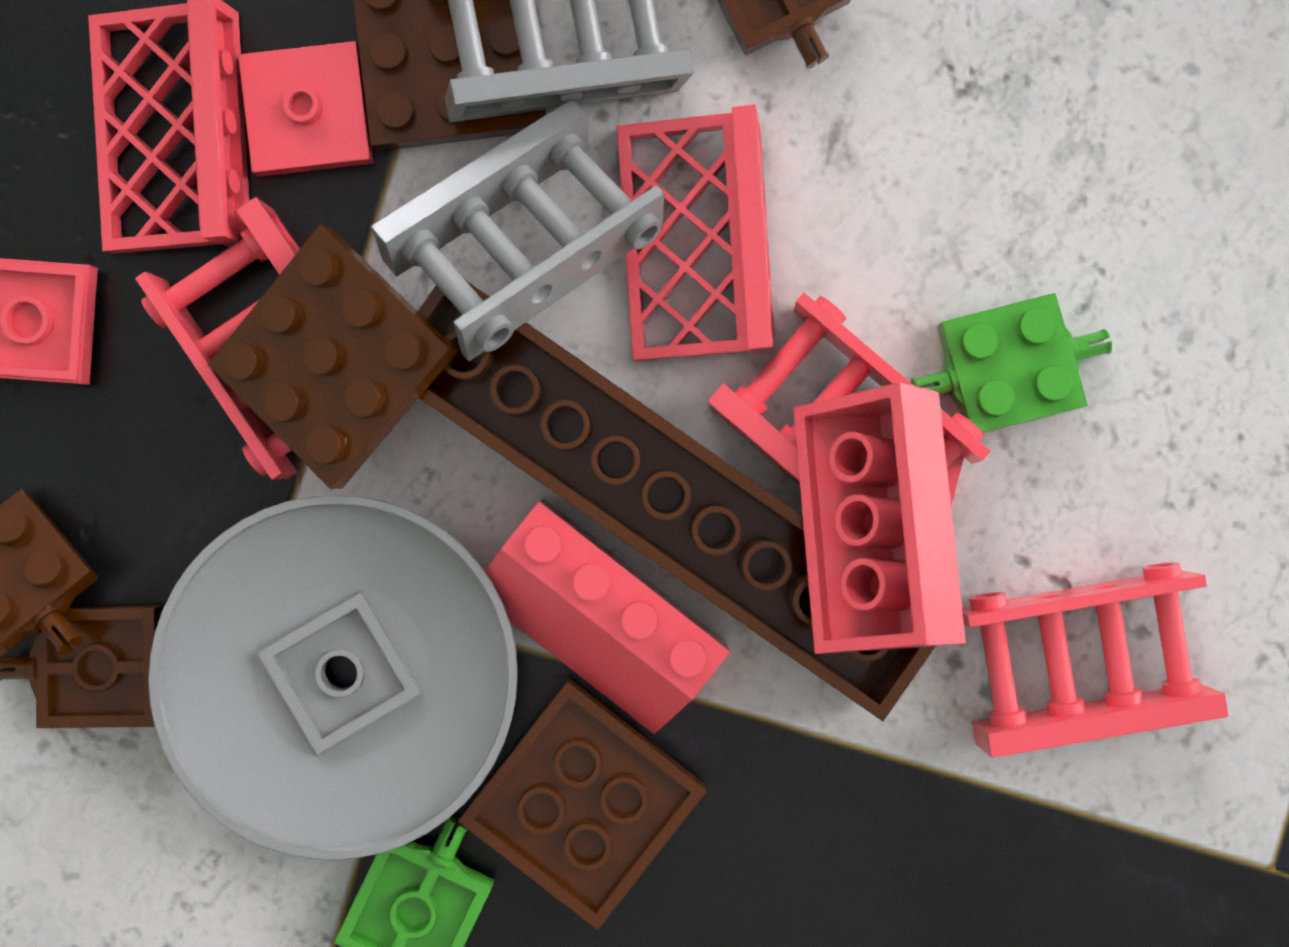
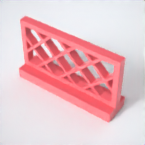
(214, 112)
(747, 234)

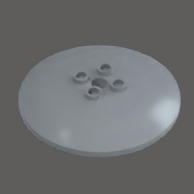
(248, 693)

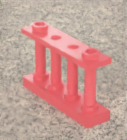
(166, 305)
(823, 319)
(1125, 706)

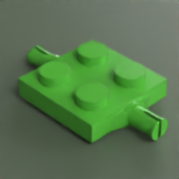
(1013, 363)
(417, 897)

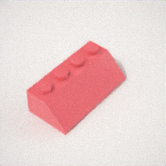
(878, 521)
(603, 618)

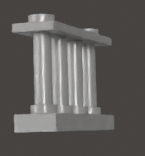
(544, 86)
(491, 182)

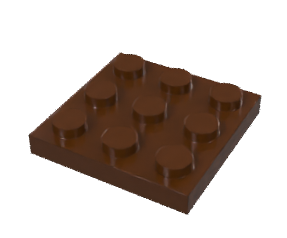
(407, 67)
(332, 357)
(583, 804)

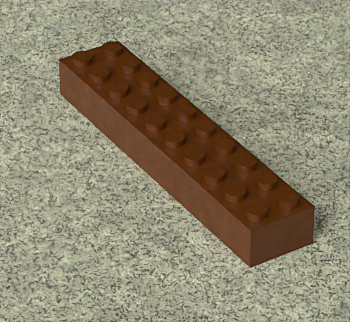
(653, 493)

